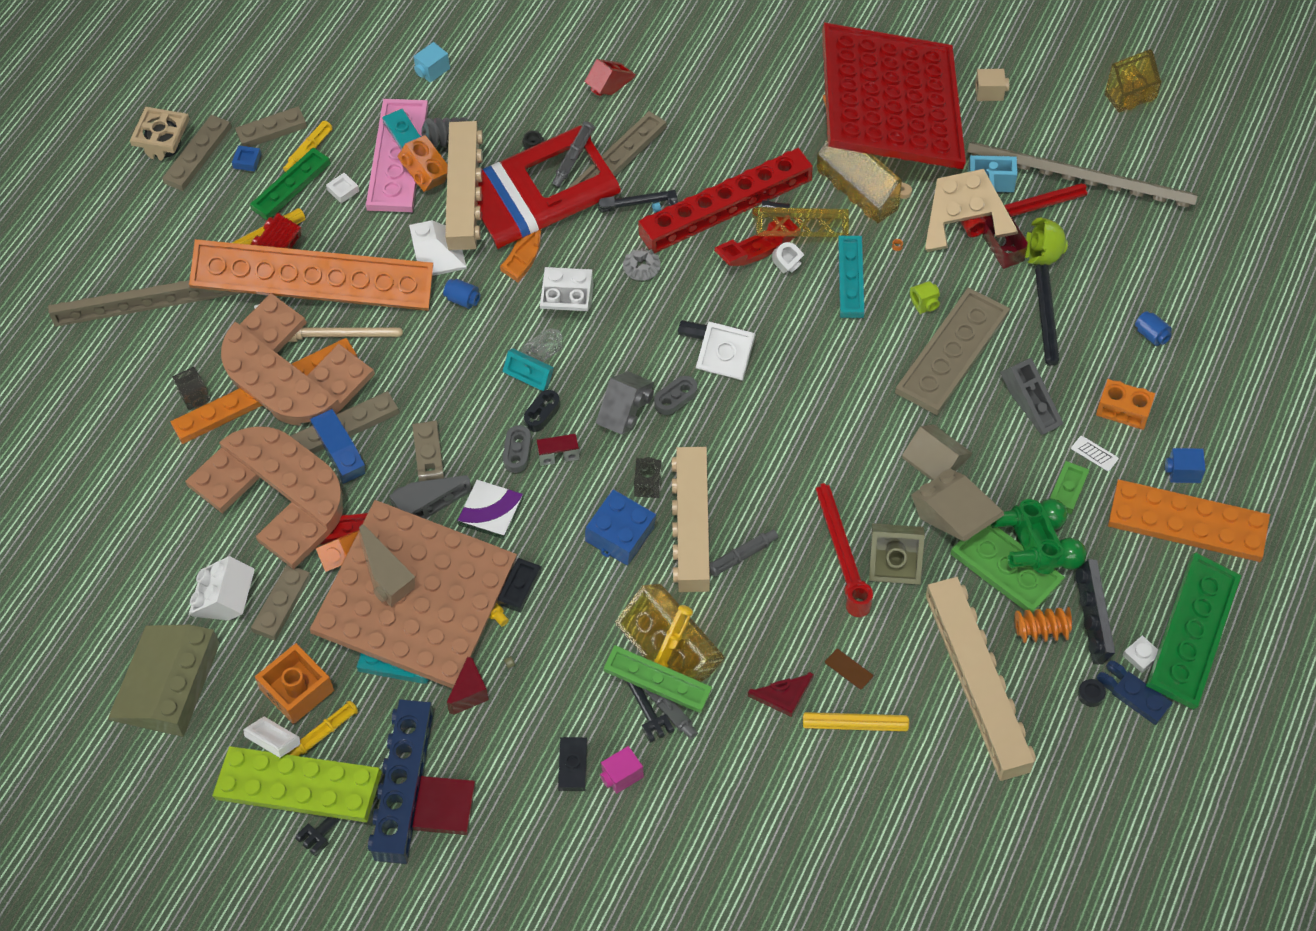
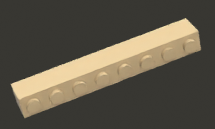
(979, 679)

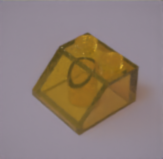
(1133, 81)

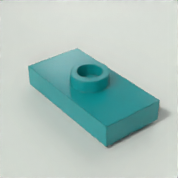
(400, 127)

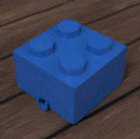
(620, 527)

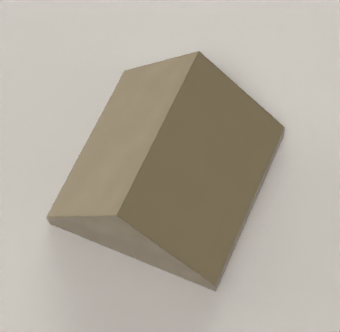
(935, 452)

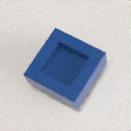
(246, 158)

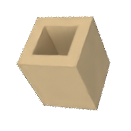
(991, 84)

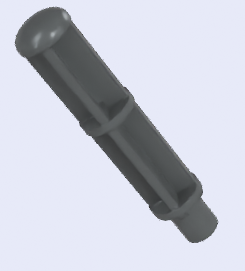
(573, 153)
(742, 552)
(675, 714)

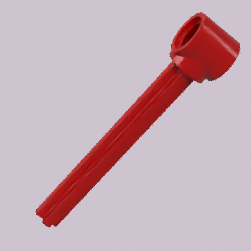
(975, 226)
(854, 586)

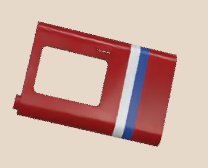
(515, 206)

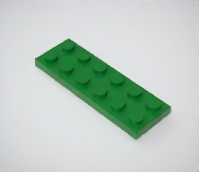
(1194, 631)

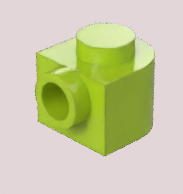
(925, 297)

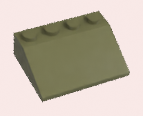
(165, 678)

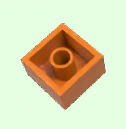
(294, 683)

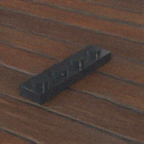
(1095, 612)

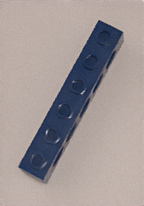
(396, 847)

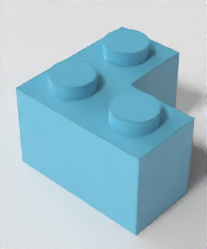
(999, 169)

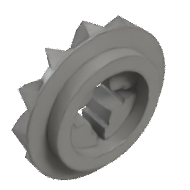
(643, 271)

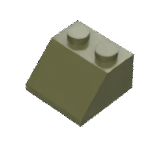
(896, 553)

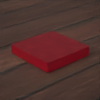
(444, 805)

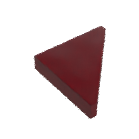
(783, 694)

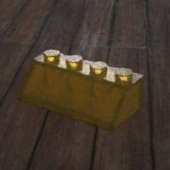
(862, 180)
(646, 625)

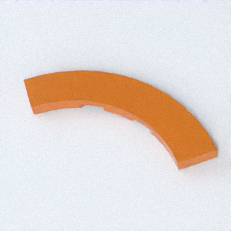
(522, 256)

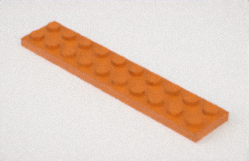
(311, 275)

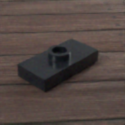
(519, 585)
(572, 764)

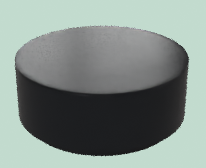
(1091, 693)

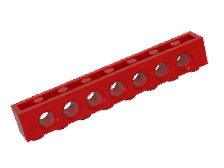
(725, 200)

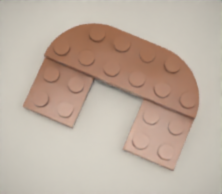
(291, 396)
(288, 469)

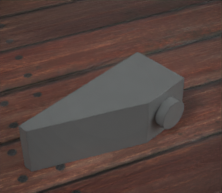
(1031, 395)
(430, 496)

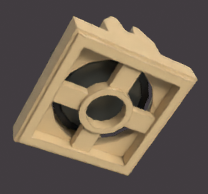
(163, 135)

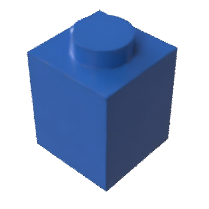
(1185, 465)

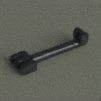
(610, 203)
(654, 722)
(316, 835)

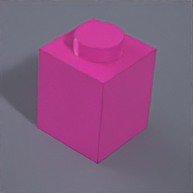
(621, 770)

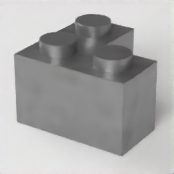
(621, 401)

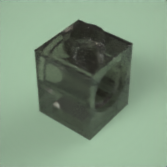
(191, 388)
(647, 486)

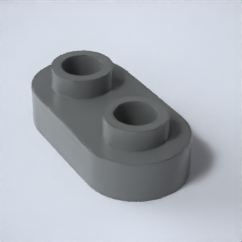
(674, 396)
(516, 450)

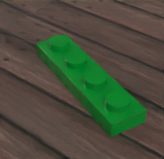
(290, 184)

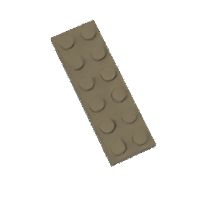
(952, 351)

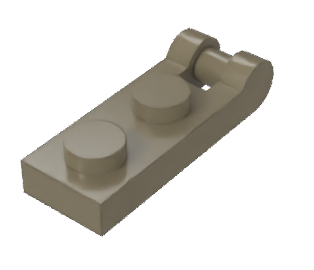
(428, 450)

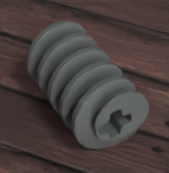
(439, 129)

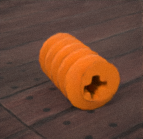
(1043, 624)

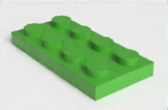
(988, 558)

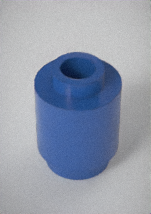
(461, 293)
(1153, 328)

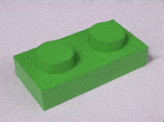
(1070, 485)

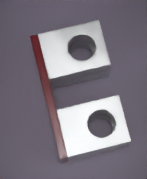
(565, 443)

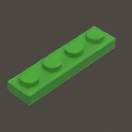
(657, 679)

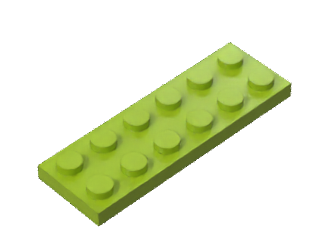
(297, 784)

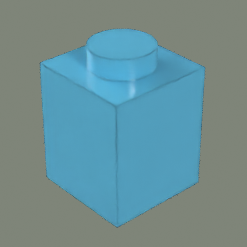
(431, 62)

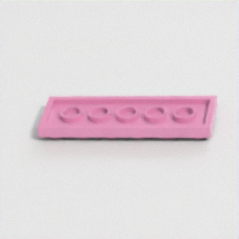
(390, 182)

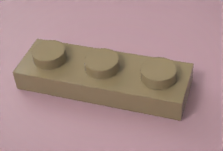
(271, 127)
(281, 602)

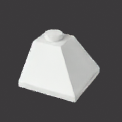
(431, 246)

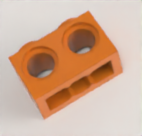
(424, 163)
(1124, 408)

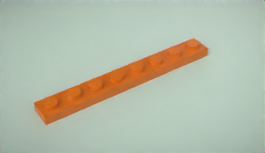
(238, 402)

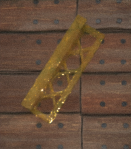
(801, 213)

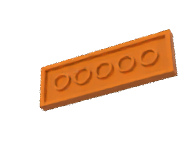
(1189, 520)

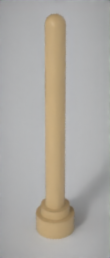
(346, 332)

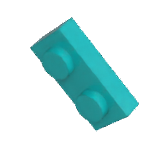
(528, 369)

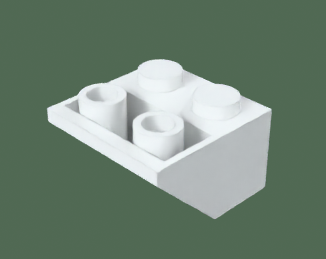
(567, 289)
(221, 590)

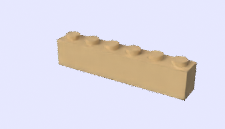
(462, 185)
(692, 518)

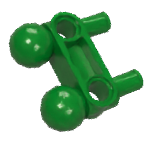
(1036, 529)

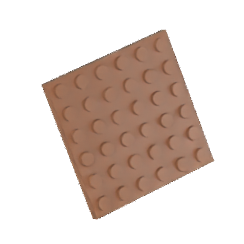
(435, 622)

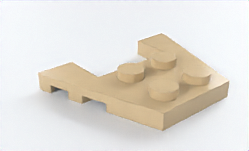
(965, 198)

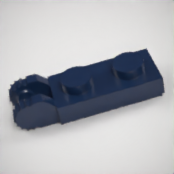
(1135, 693)

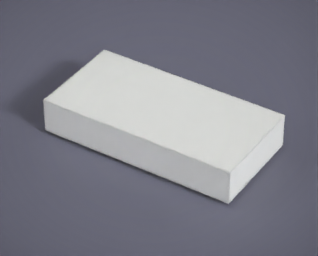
(272, 736)

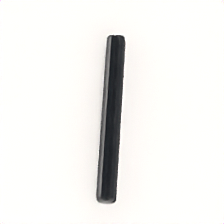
(1047, 315)

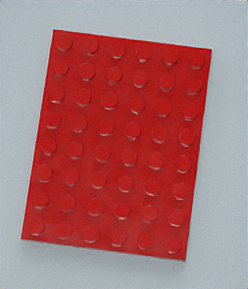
(892, 96)

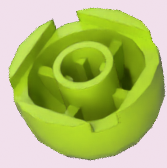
(1045, 242)

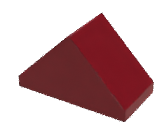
(468, 689)

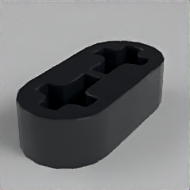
(545, 413)

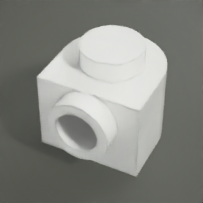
(787, 257)

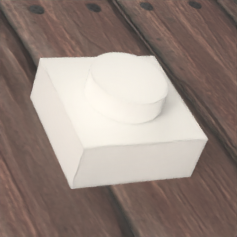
(342, 188)
(1141, 654)

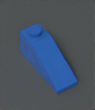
(338, 446)

